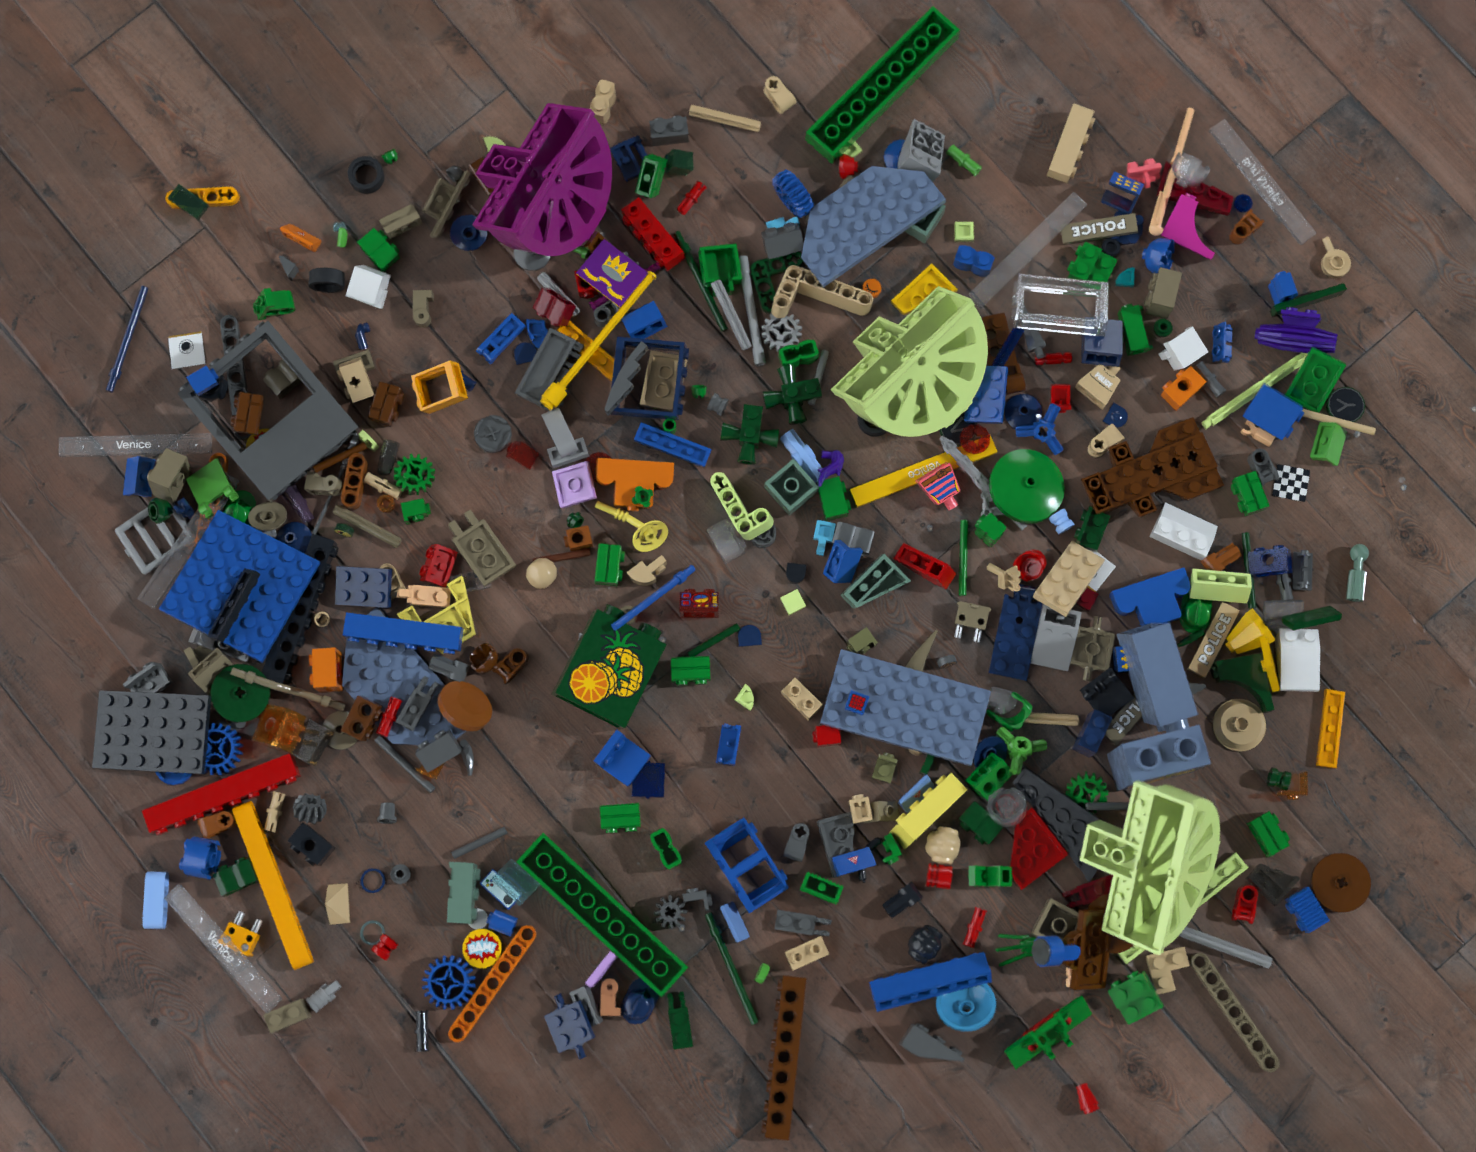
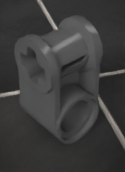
(609, 310)
(1264, 468)
(796, 846)

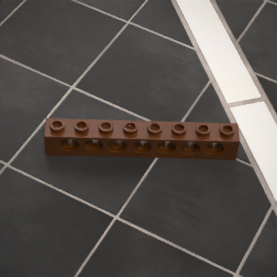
(782, 1129)

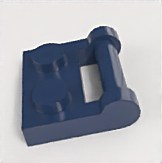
(625, 158)

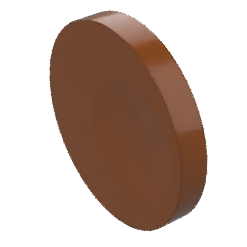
(464, 706)

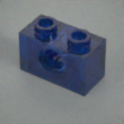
(1281, 565)

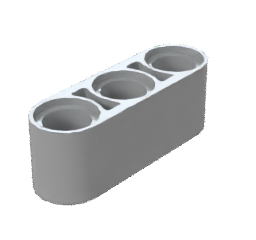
(560, 432)

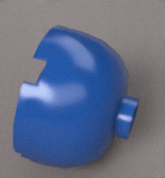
(1159, 254)

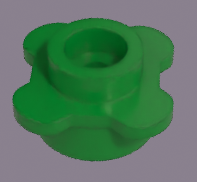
(647, 495)

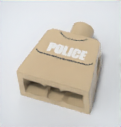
(1099, 384)

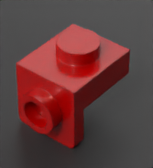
(1060, 396)

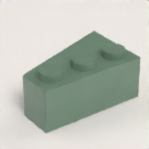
(874, 582)
(463, 892)

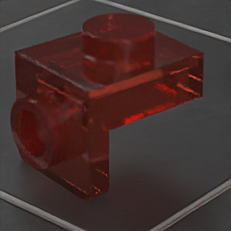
(522, 454)

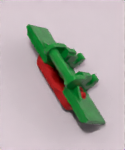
(1048, 1033)

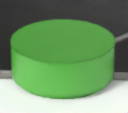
(762, 973)

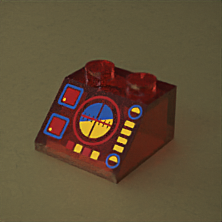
(699, 604)

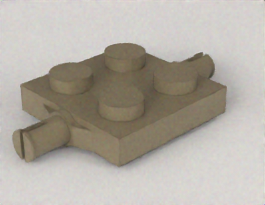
(1092, 649)

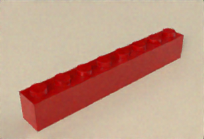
(220, 794)

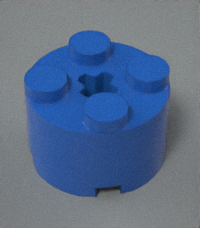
(200, 857)

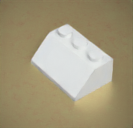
(1184, 531)

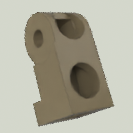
(421, 307)
(323, 485)

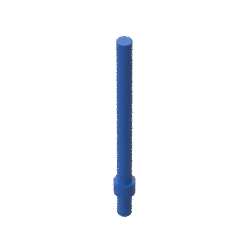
(678, 579)

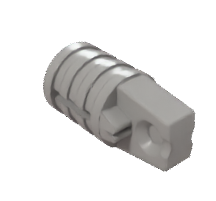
(323, 996)

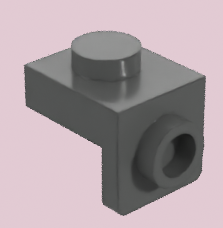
(694, 895)

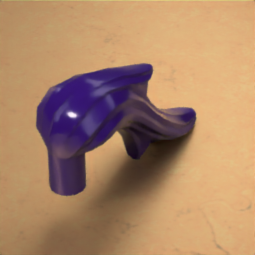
(835, 467)

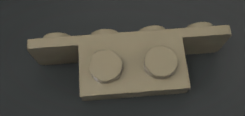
(442, 201)

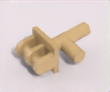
(1008, 578)

